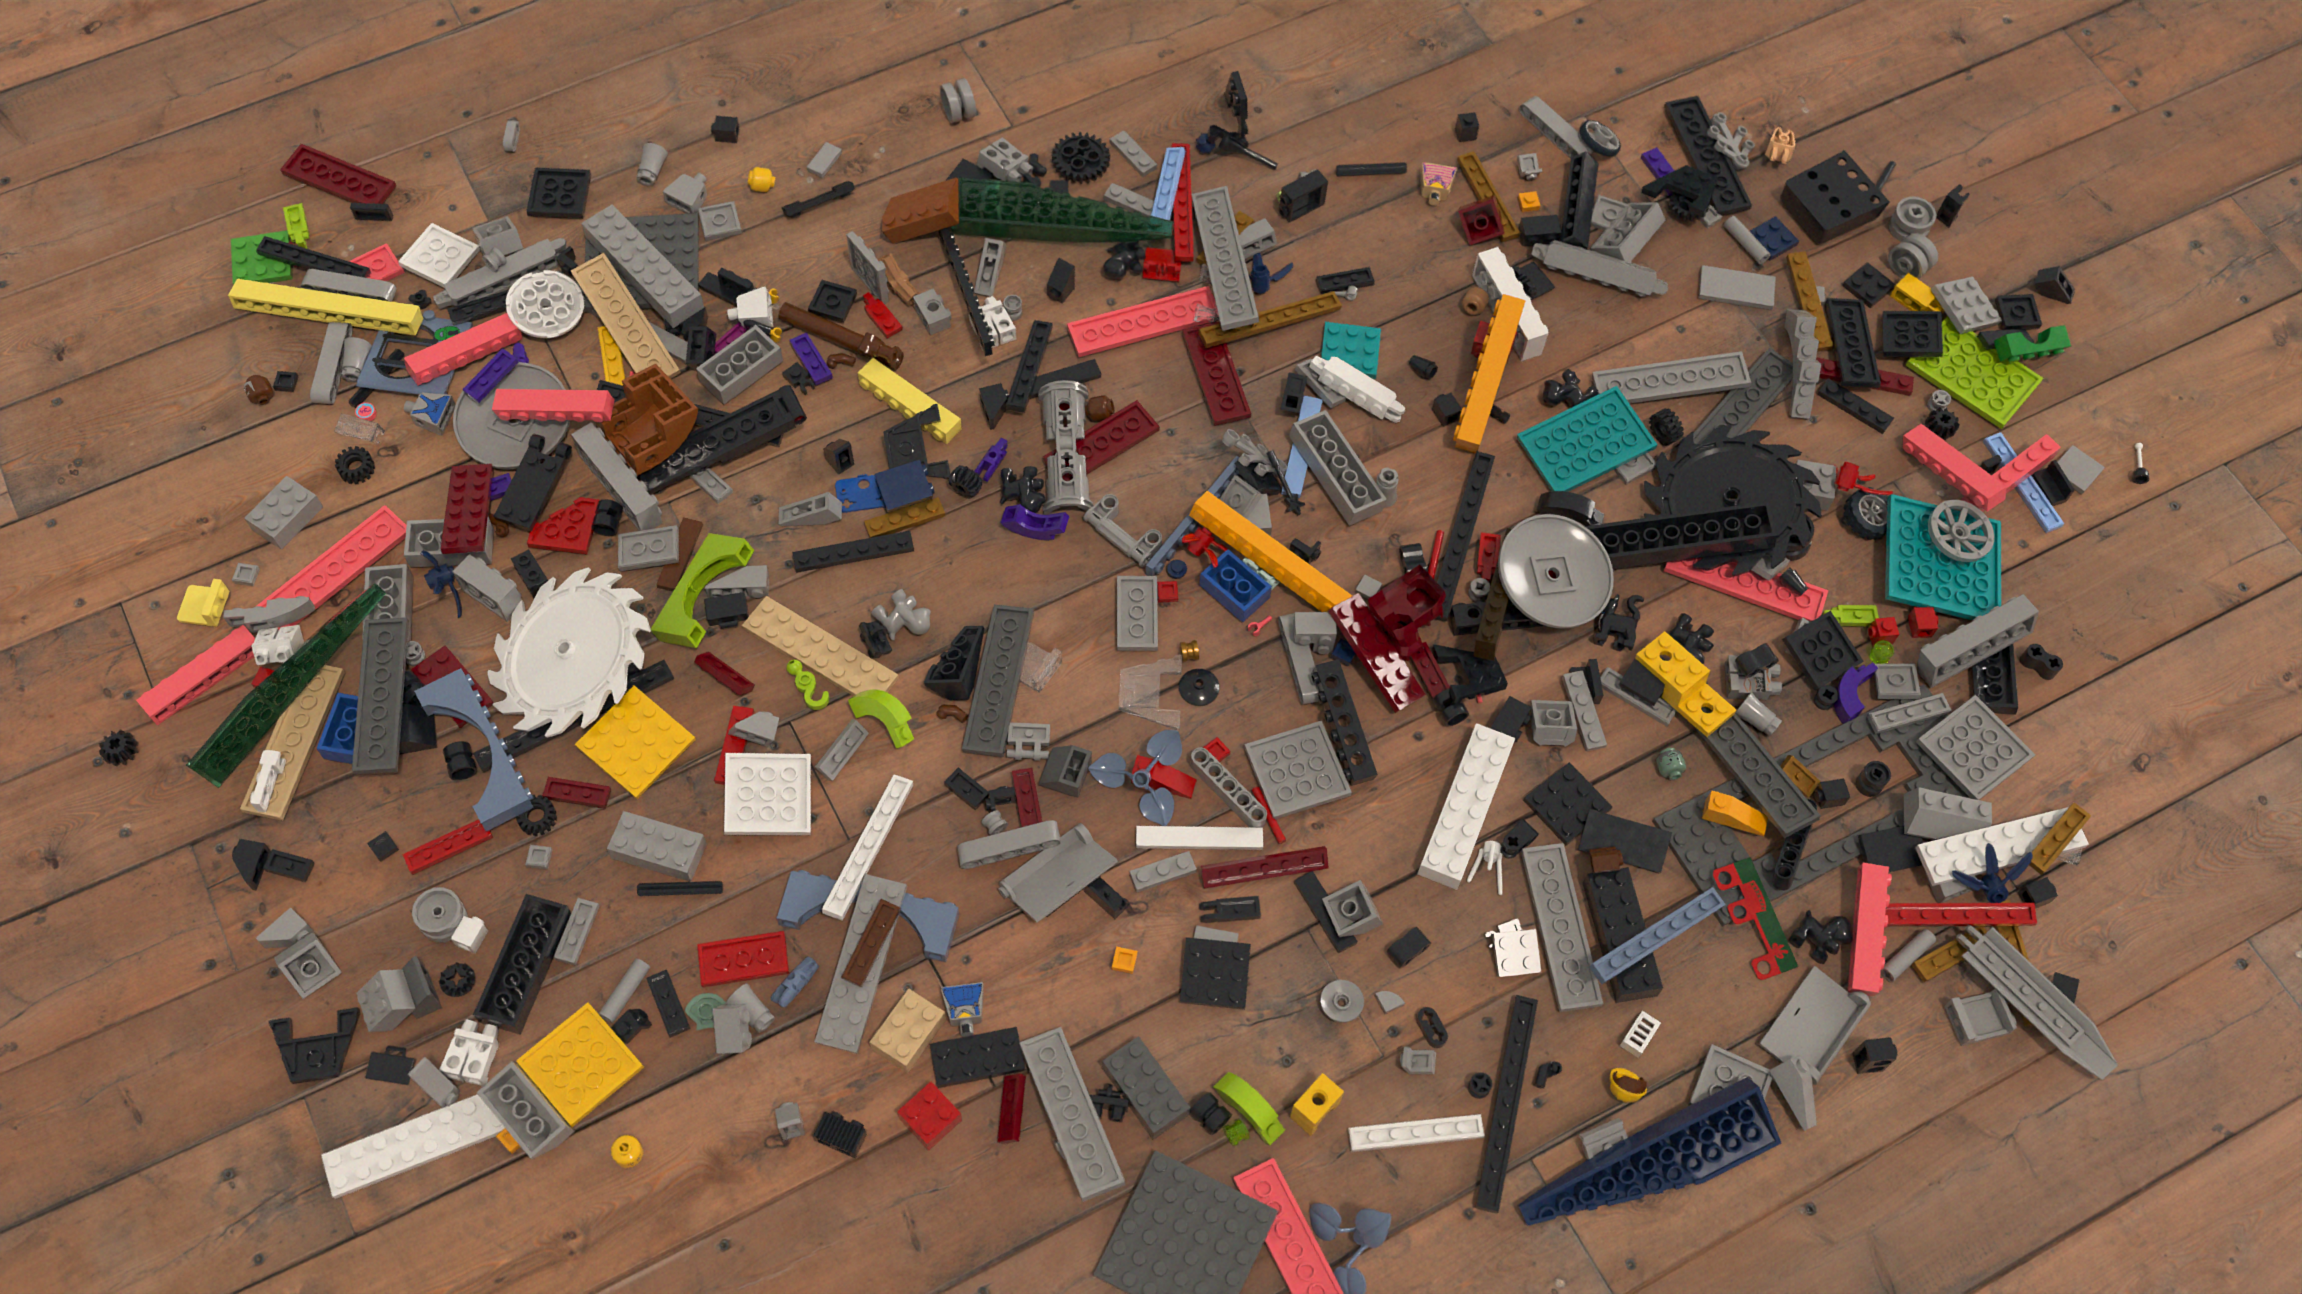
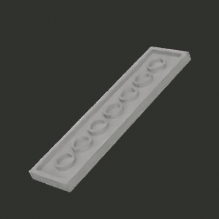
(1676, 377)
(1561, 927)
(848, 1004)
(1072, 1114)

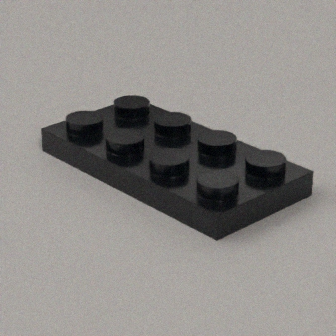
(977, 1057)

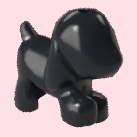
(1125, 258)
(1555, 393)
(1023, 488)
(1691, 640)
(1824, 937)

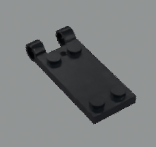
(532, 484)

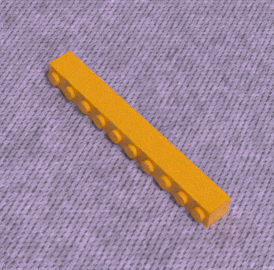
(1267, 553)

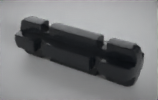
(1496, 412)

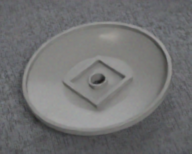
(500, 441)
(1576, 557)

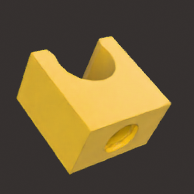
(1308, 1114)

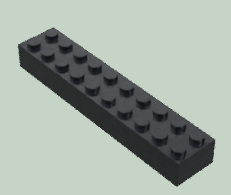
(1687, 535)

